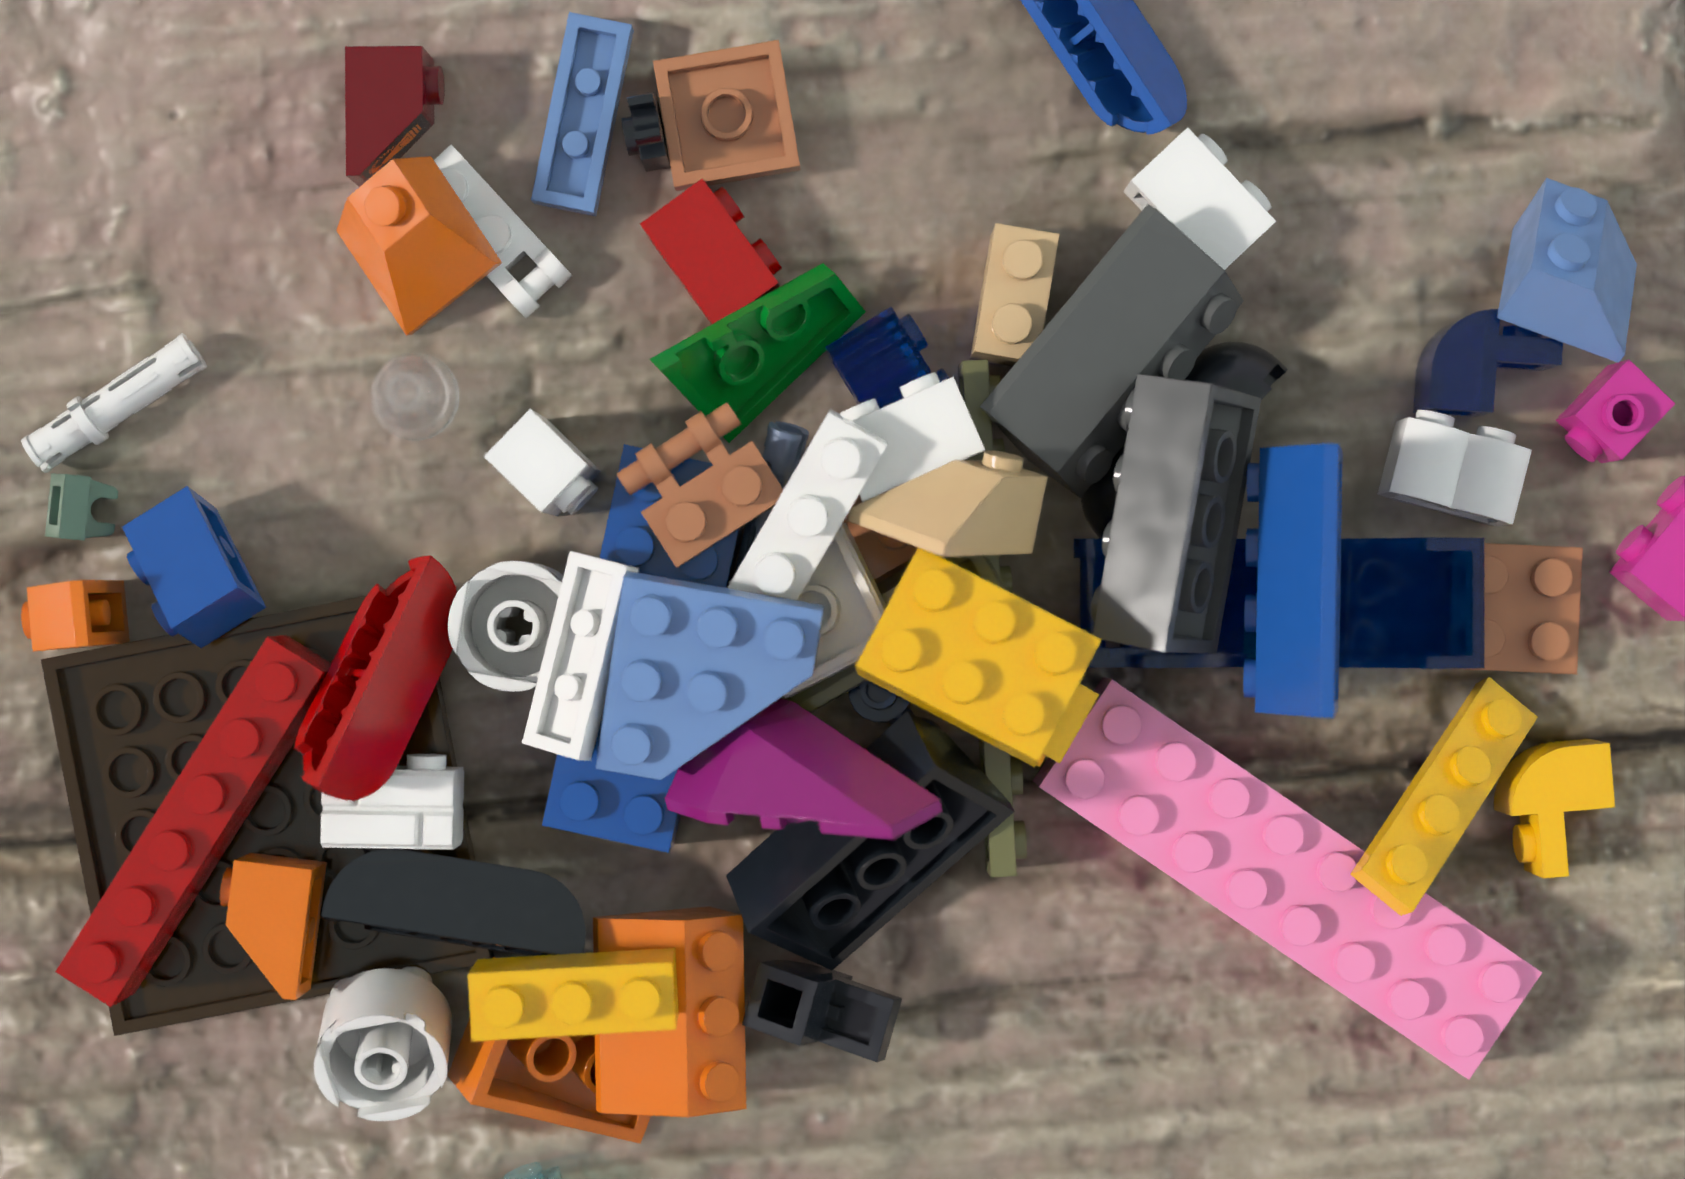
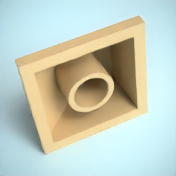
(962, 508)

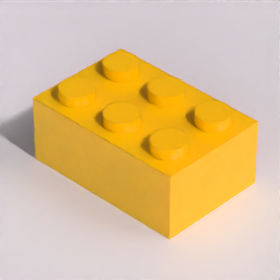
(977, 656)

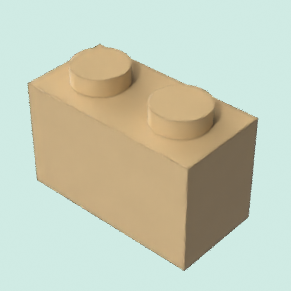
(1013, 293)

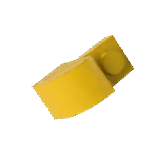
(1542, 787)

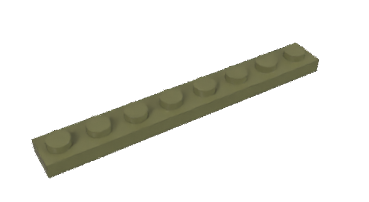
(1006, 773)

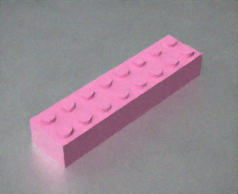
(1286, 878)

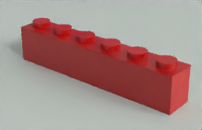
(195, 822)

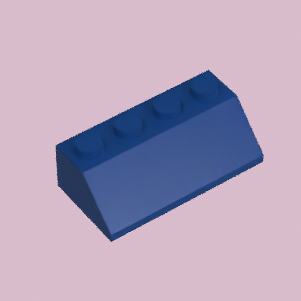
(1296, 580)

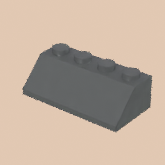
(1137, 312)
(1175, 515)

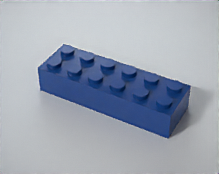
(615, 803)

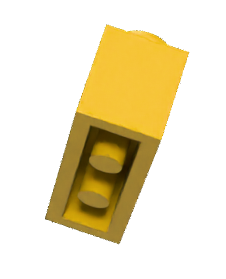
(573, 994)

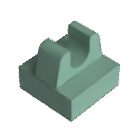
(71, 505)

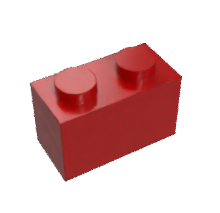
(710, 252)

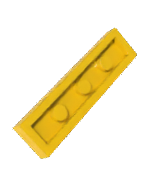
(1444, 796)

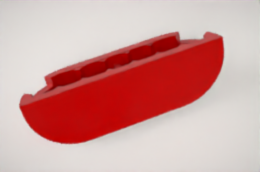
(378, 683)

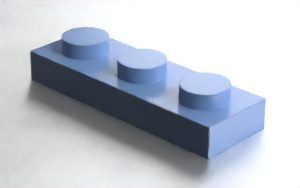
(582, 114)

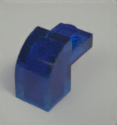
(1462, 360)

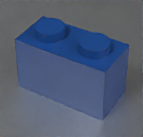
(191, 568)

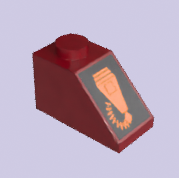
(387, 104)

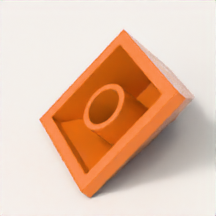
(415, 240)

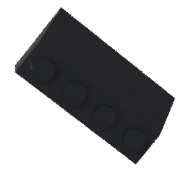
(836, 891)

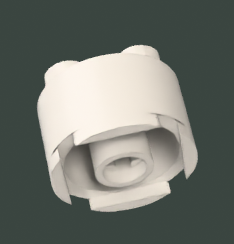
(479, 626)
(384, 1043)

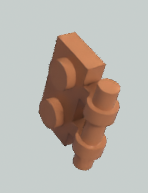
(710, 504)

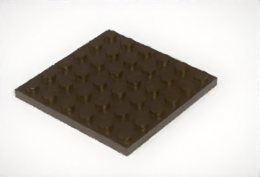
(123, 736)

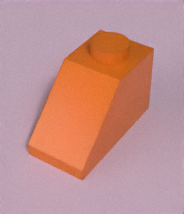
(75, 614)
(276, 916)

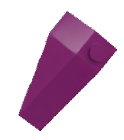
(796, 771)

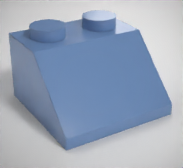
(1570, 272)

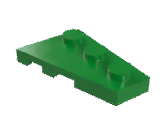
(761, 346)

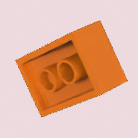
(541, 1081)

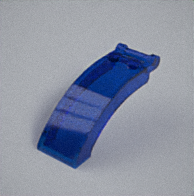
(1399, 607)

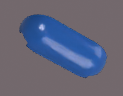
(1114, 61)

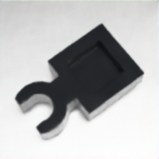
(645, 132)

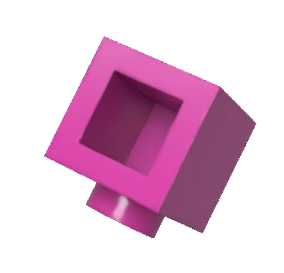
(1613, 413)

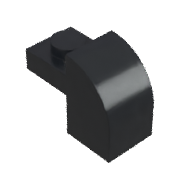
(821, 1005)

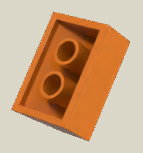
(702, 1061)

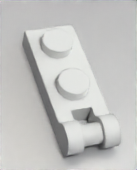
(505, 234)

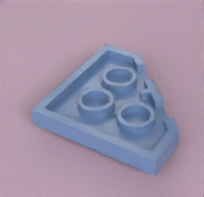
(696, 667)

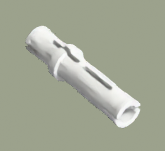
(101, 411)

